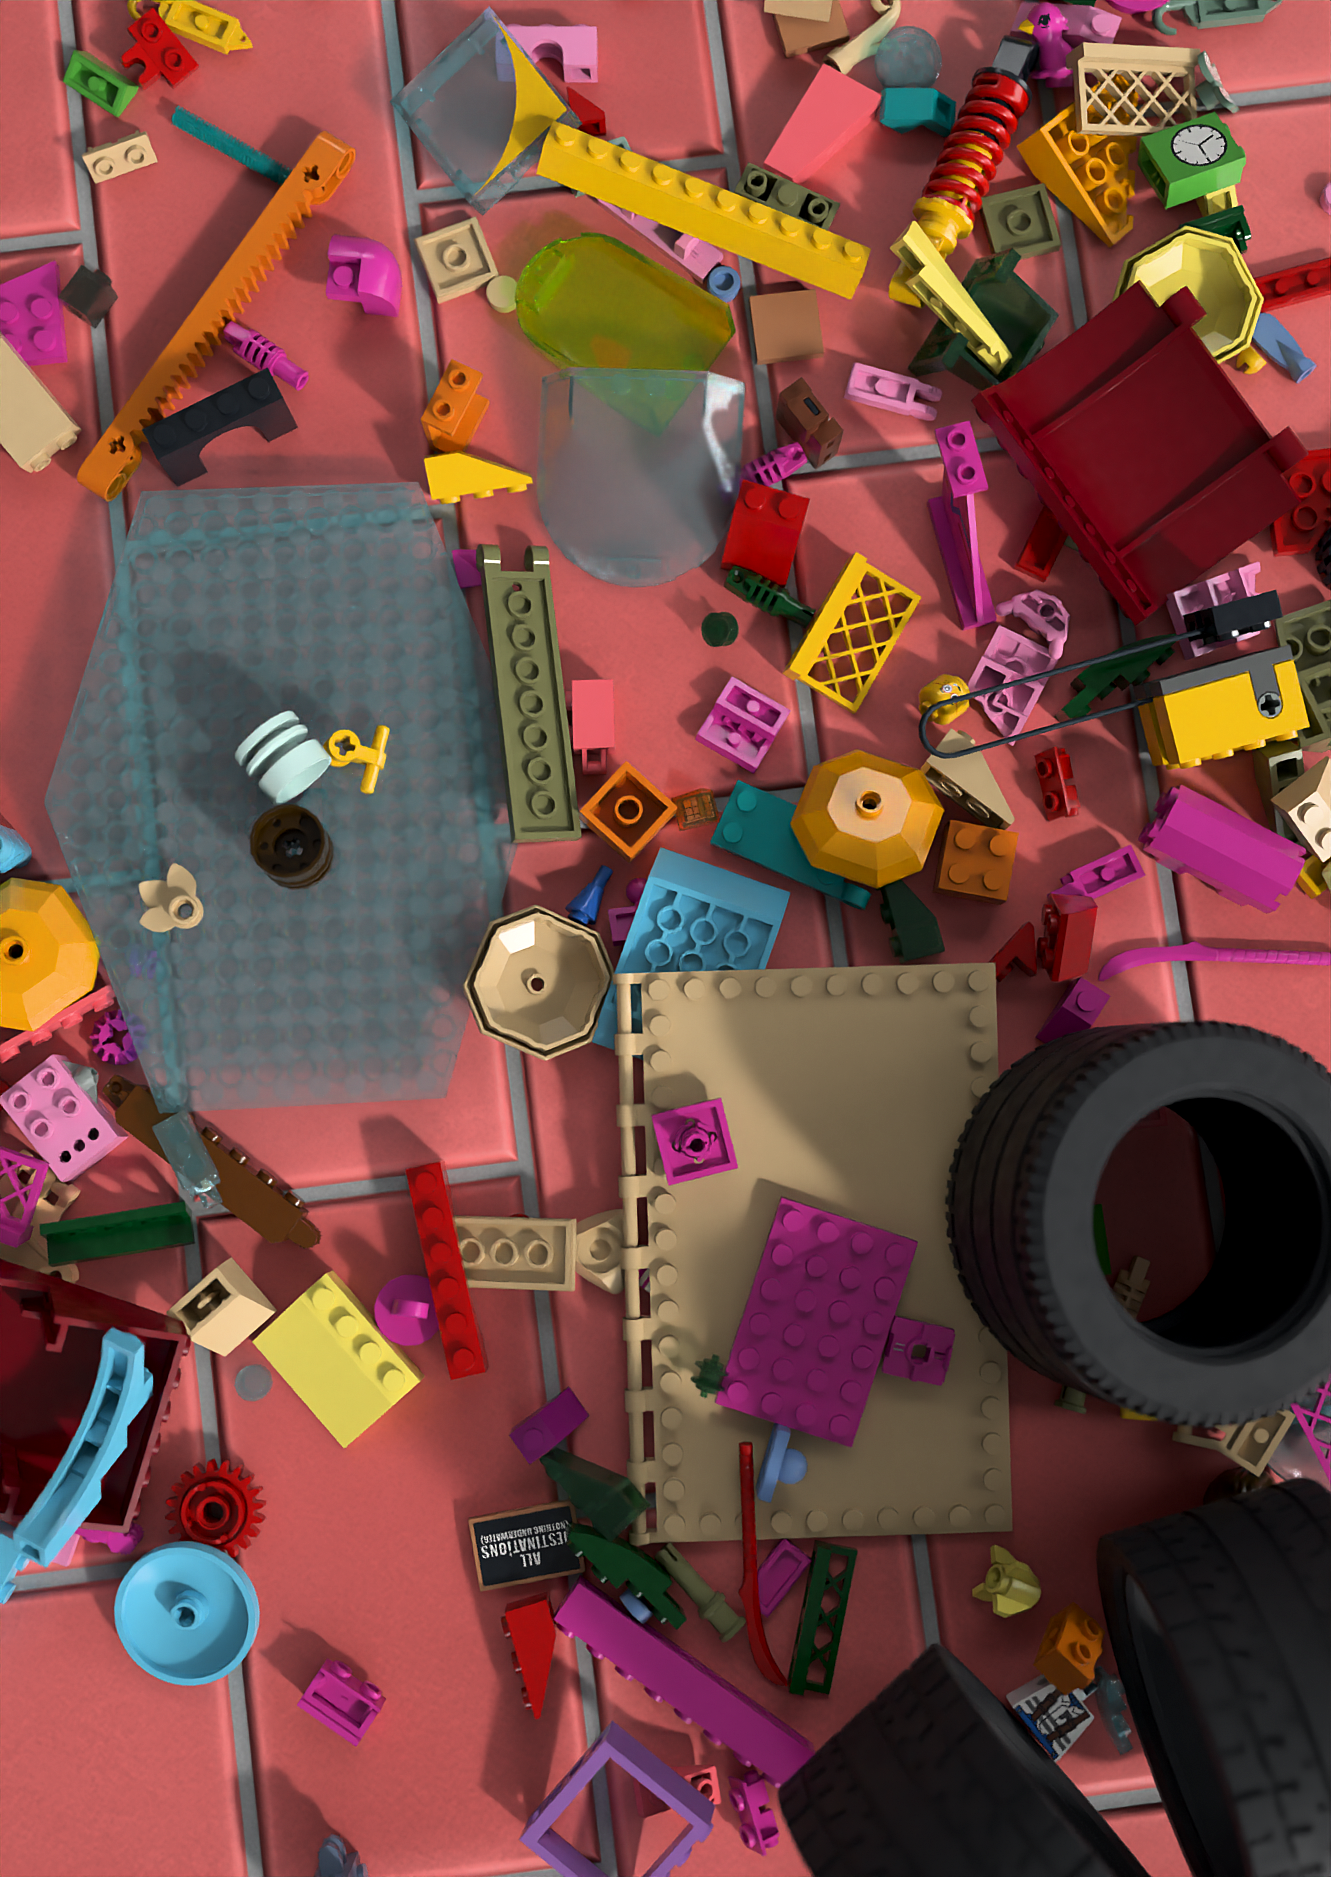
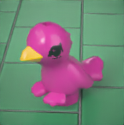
(1046, 27)

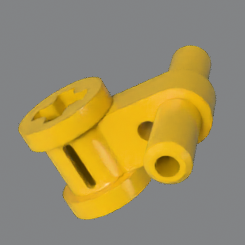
(372, 758)

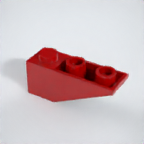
(533, 1635)

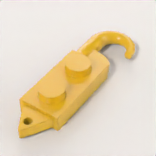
(199, 24)

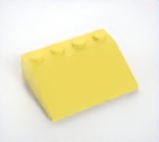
(338, 1358)

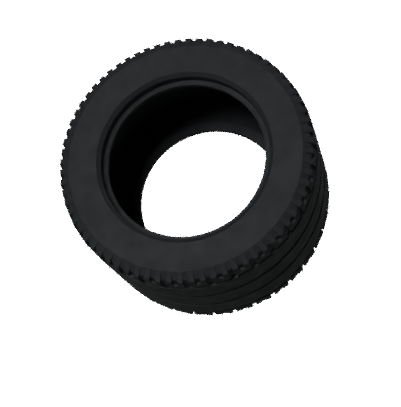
(1025, 1206)

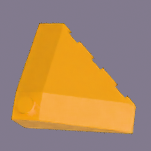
(1087, 169)

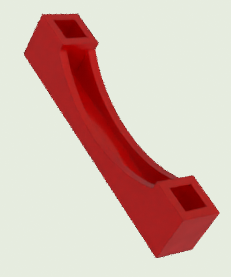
(446, 1271)

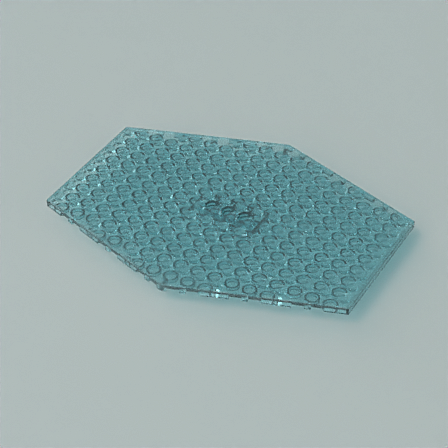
(209, 630)

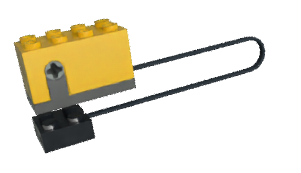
(1202, 709)

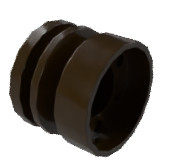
(289, 828)

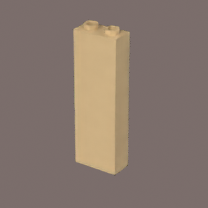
(30, 416)

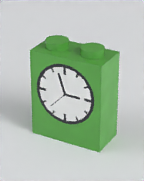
(1191, 159)

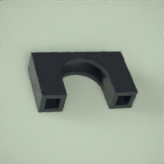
(184, 434)

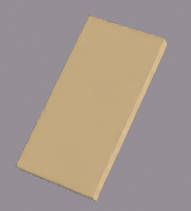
(518, 1252)

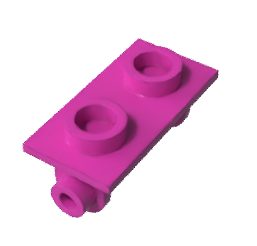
(757, 1828)

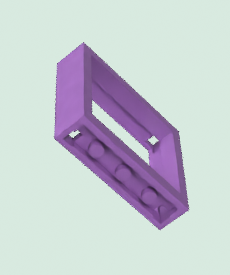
(649, 1771)

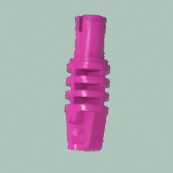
(264, 354)
(774, 465)

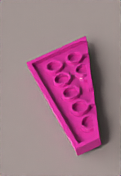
(34, 316)

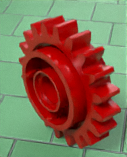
(228, 1490)

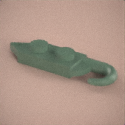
(1214, 12)

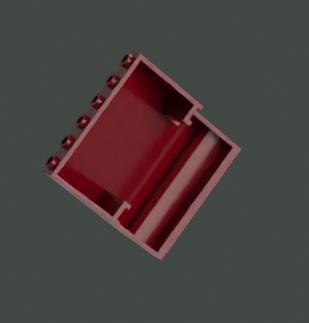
(47, 1378)

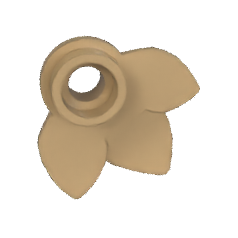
(168, 898)

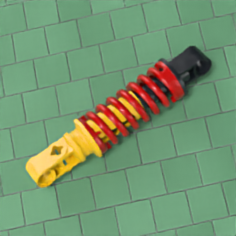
(972, 154)

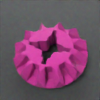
(101, 1034)

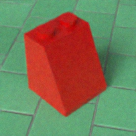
(765, 531)

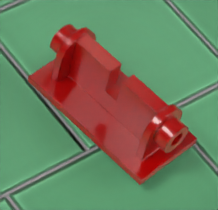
(1052, 769)

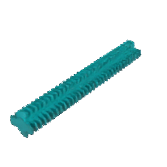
(230, 146)

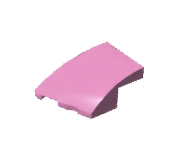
(1207, 594)
(1006, 660)

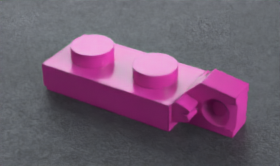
(1102, 875)

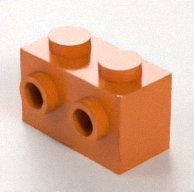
(1070, 1649)

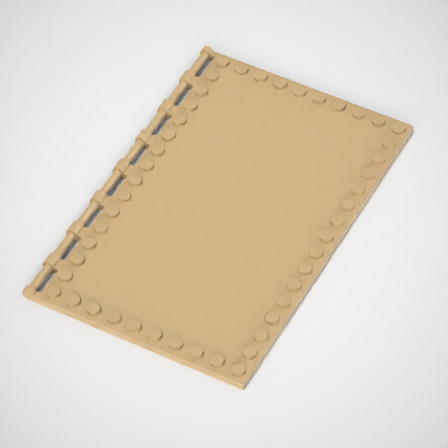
(845, 1101)

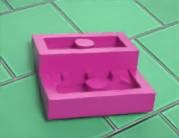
(742, 725)

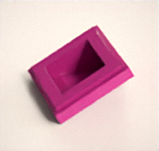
(466, 568)

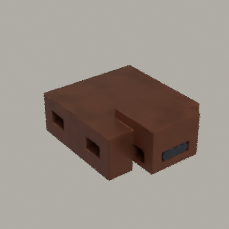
(808, 423)

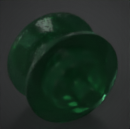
(719, 629)
(709, 1376)

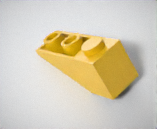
(463, 473)

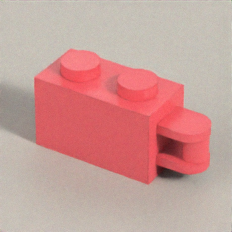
(592, 722)

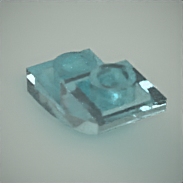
(1110, 1705)

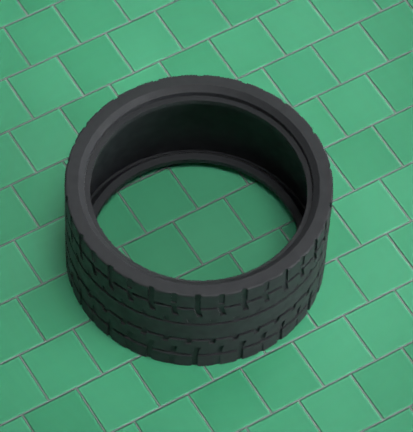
(1230, 1673)
(944, 1788)

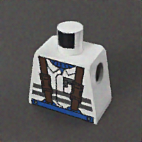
(1051, 1715)

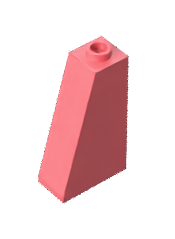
(823, 122)

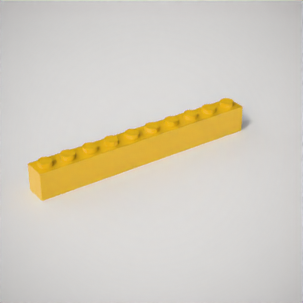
(702, 210)

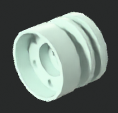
(281, 755)

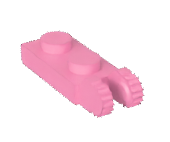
(891, 391)

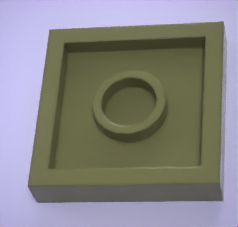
(1021, 222)

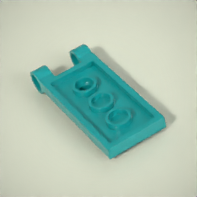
(760, 831)

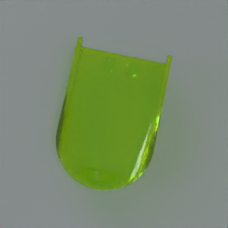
(615, 308)

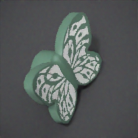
(1212, 90)

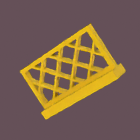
(833, 611)

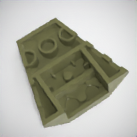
(1310, 643)

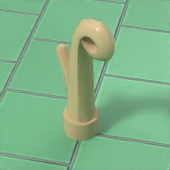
(866, 42)

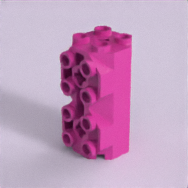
(1222, 849)

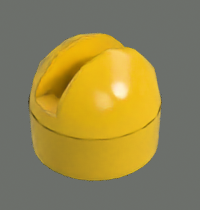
(1252, 358)

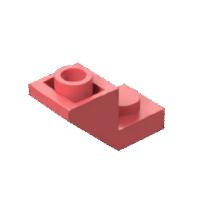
(699, 1776)

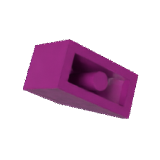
(548, 1425)

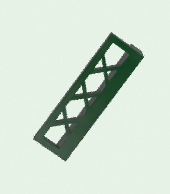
(118, 1233)
(810, 1620)

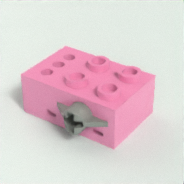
(63, 1116)

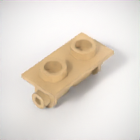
(119, 158)

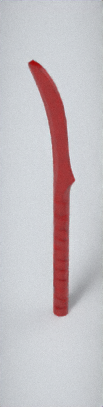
(749, 1589)

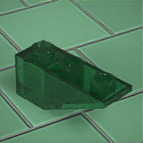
(911, 923)
(600, 1493)

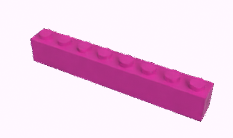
(682, 1682)

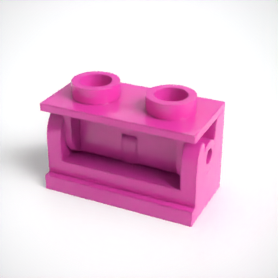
(342, 1701)

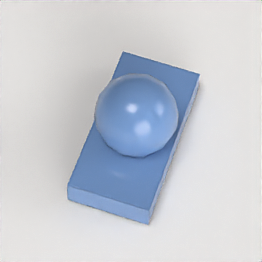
(779, 1463)

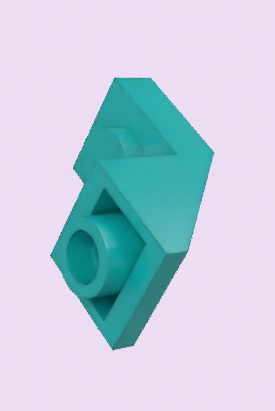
(911, 107)

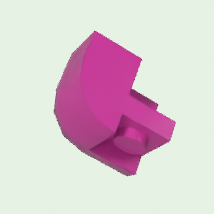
(364, 273)

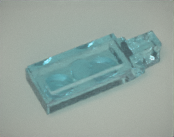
(189, 1158)

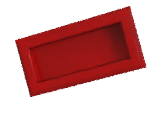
(1041, 547)

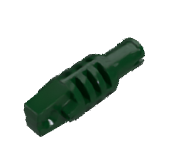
(767, 596)

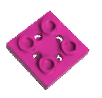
(716, 1155)

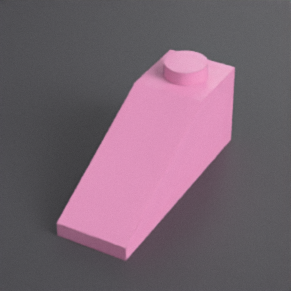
(1084, 24)

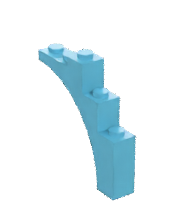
(75, 1487)

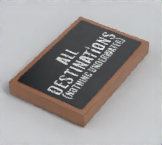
(524, 1545)

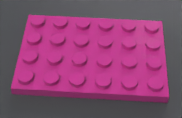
(816, 1321)

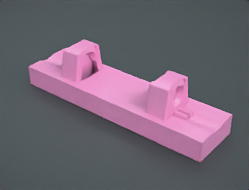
(687, 252)

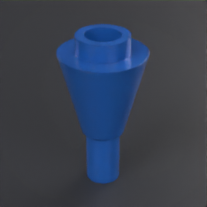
(586, 904)

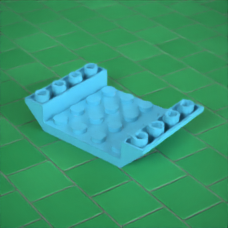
(693, 921)

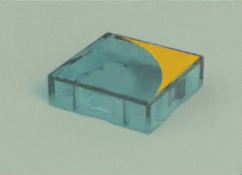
(483, 110)

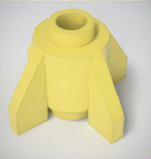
(1008, 1584)

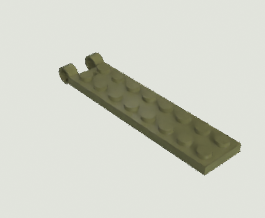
(529, 698)

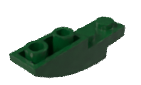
(1123, 671)
(625, 1561)

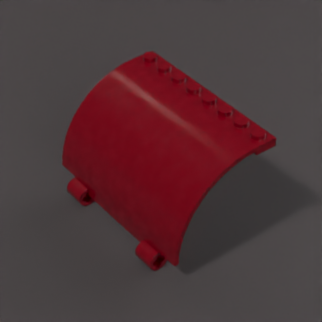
(1143, 448)

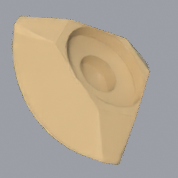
(599, 1250)

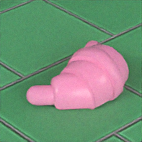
(1043, 616)

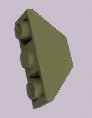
(786, 196)

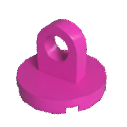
(406, 1310)

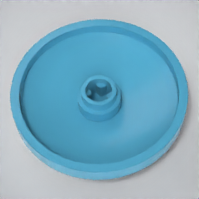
(187, 1613)

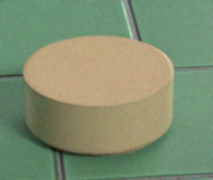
(502, 293)

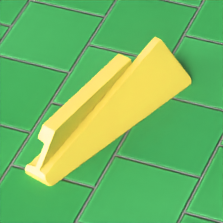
(947, 298)

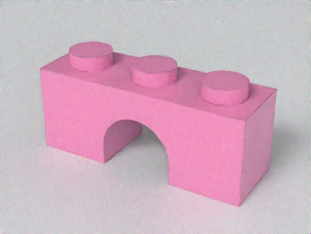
(572, 46)

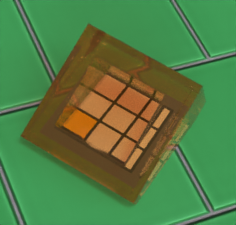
(696, 809)

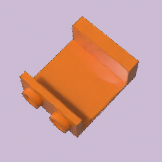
(454, 409)

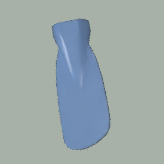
(1281, 347)

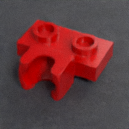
(157, 52)

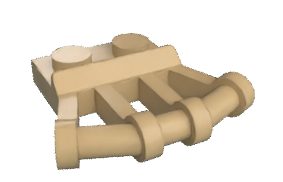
(1246, 1444)

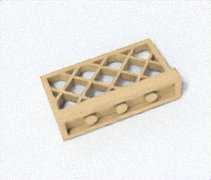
(1132, 61)

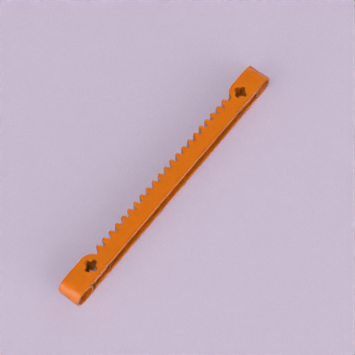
(321, 167)

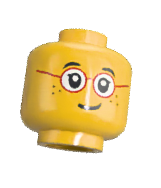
(940, 689)

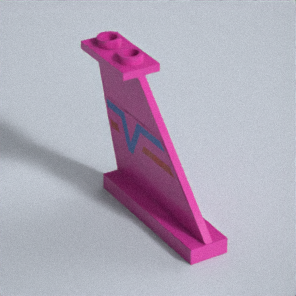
(956, 524)

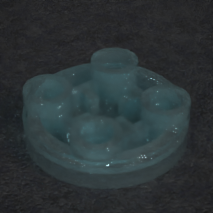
(908, 59)

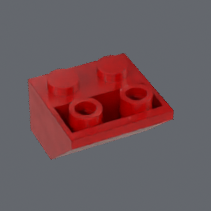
(1067, 935)

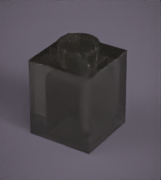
(89, 295)

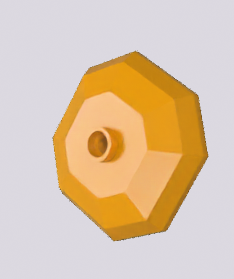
(863, 842)
(57, 954)

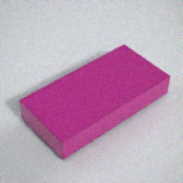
(779, 1574)

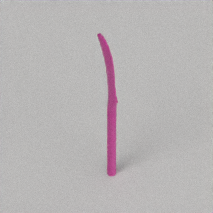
(1196, 952)

